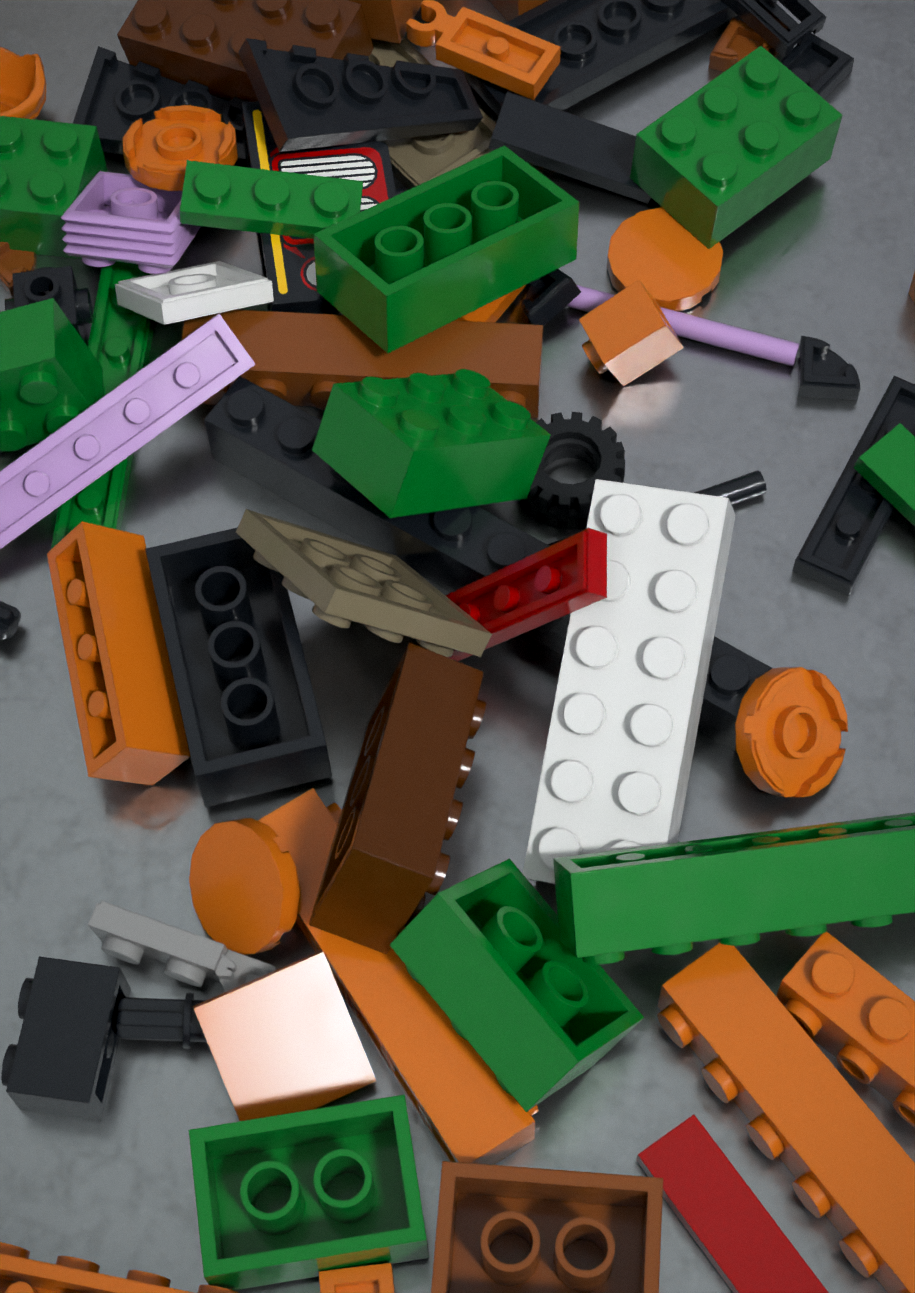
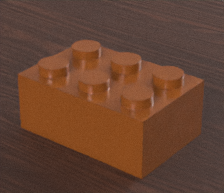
(546, 1231)

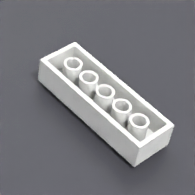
(632, 677)

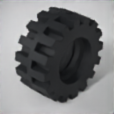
(580, 441)

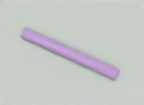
(708, 331)

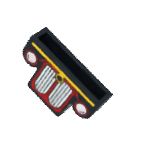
(289, 259)

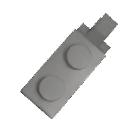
(185, 953)

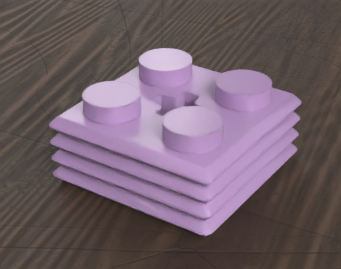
(126, 223)

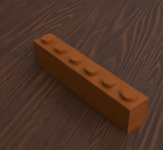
(309, 352)

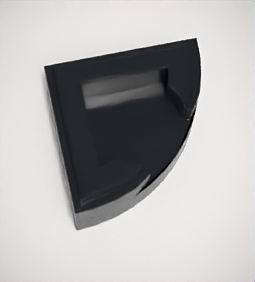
(548, 297)
(825, 372)

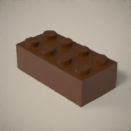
(204, 36)
(401, 801)

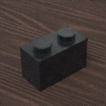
(65, 1039)

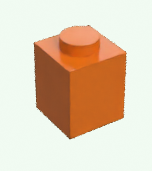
(628, 334)

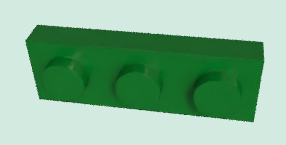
(265, 200)

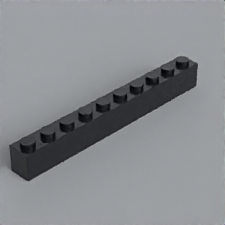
(451, 547)

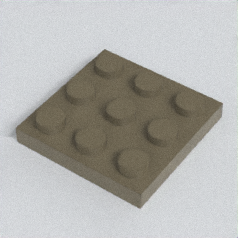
(361, 586)

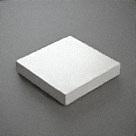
(193, 292)

